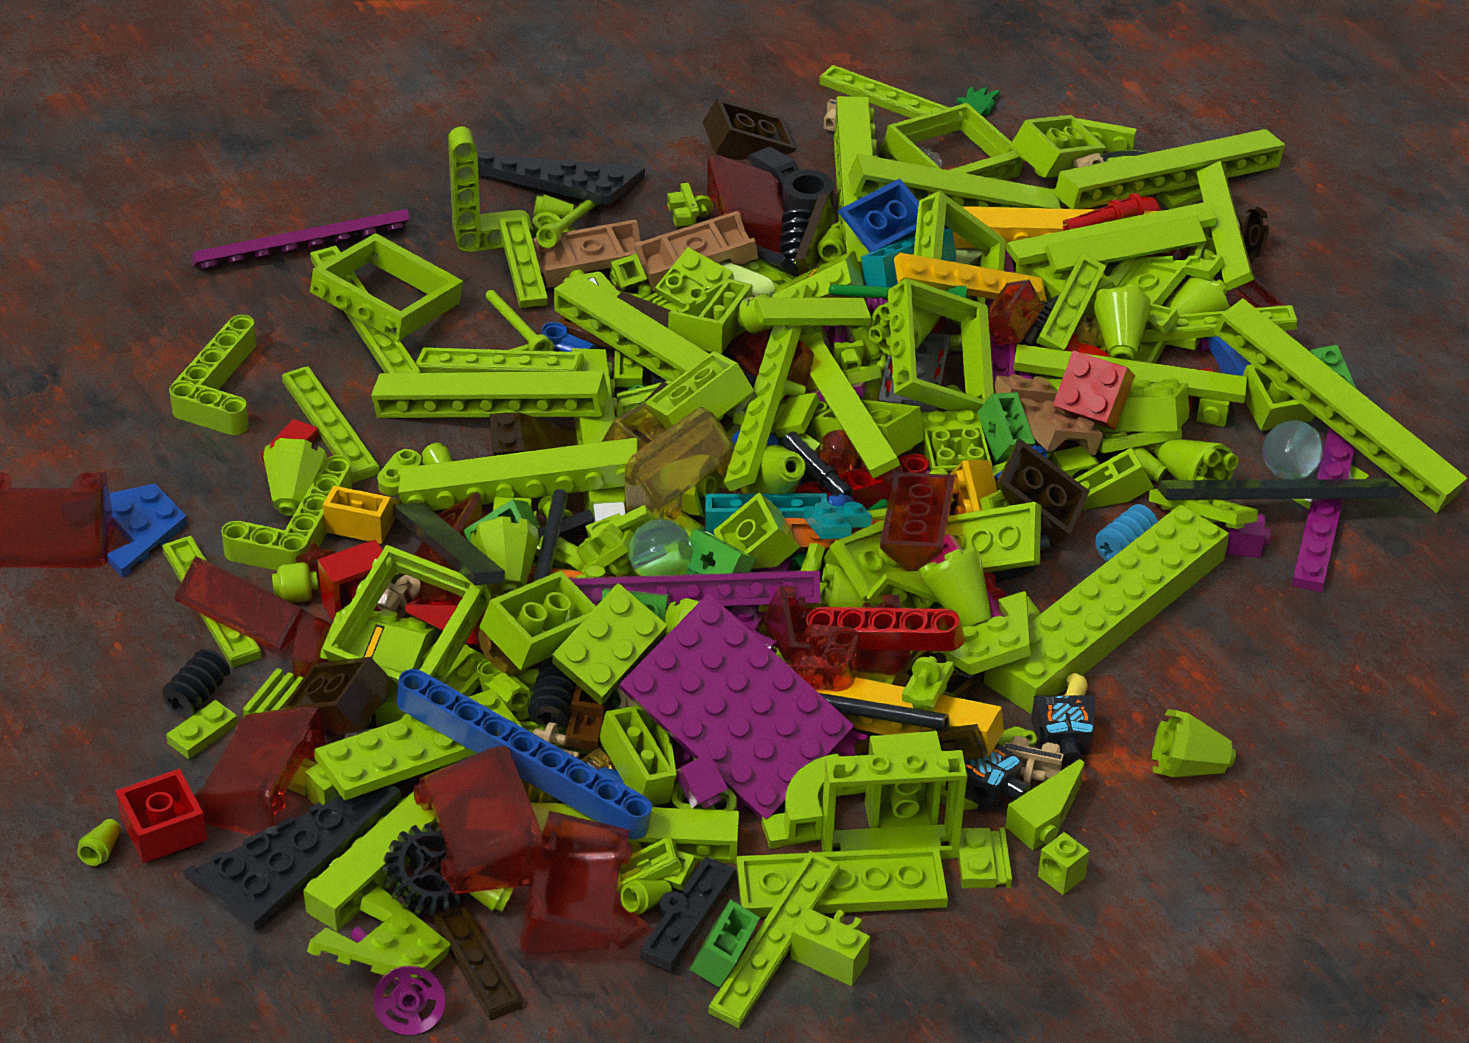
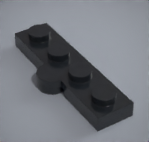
(686, 913)

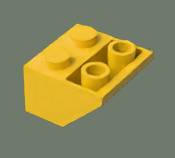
(972, 482)
(358, 514)

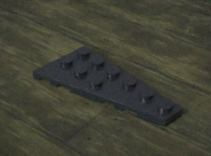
(568, 177)
(285, 857)

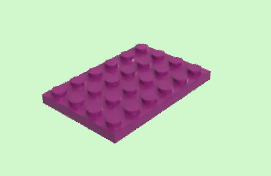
(738, 701)

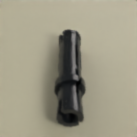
(825, 475)

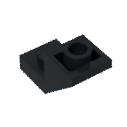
(774, 162)

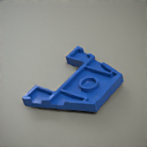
(145, 520)

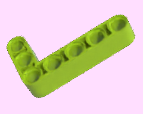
(472, 229)
(196, 391)
(273, 547)

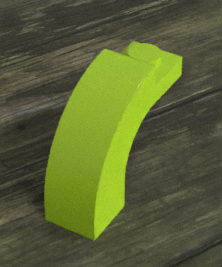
(803, 801)

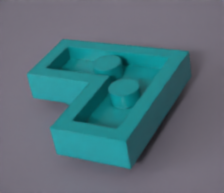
(836, 521)

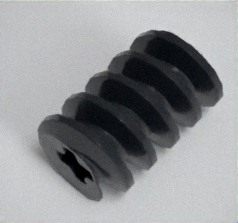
(792, 231)
(195, 682)
(551, 696)

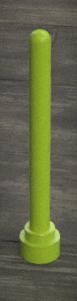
(551, 233)
(537, 342)

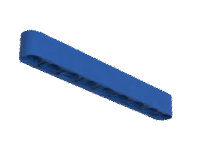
(534, 757)

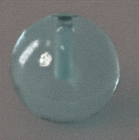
(1293, 450)
(660, 548)

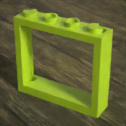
(1004, 159)
(941, 210)
(442, 287)
(974, 344)
(371, 589)
(896, 769)

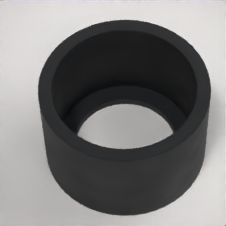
(803, 189)

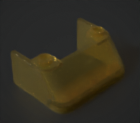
(676, 463)

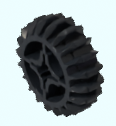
(415, 847)

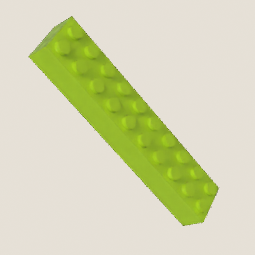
(852, 136)
(1111, 605)

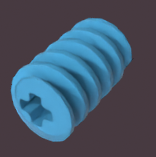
(1124, 530)

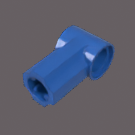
(562, 340)

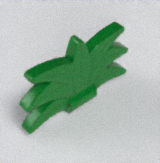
(980, 100)

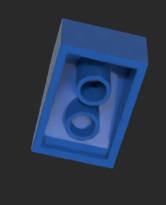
(883, 216)

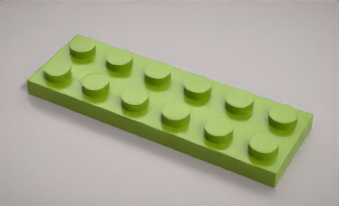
(395, 752)
(864, 883)

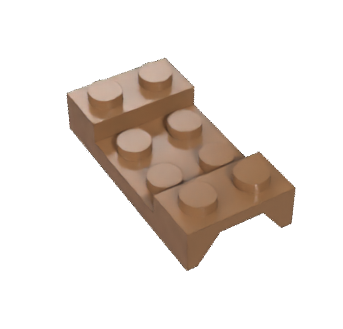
(715, 239)
(586, 250)
(1045, 421)

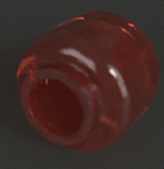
(838, 451)

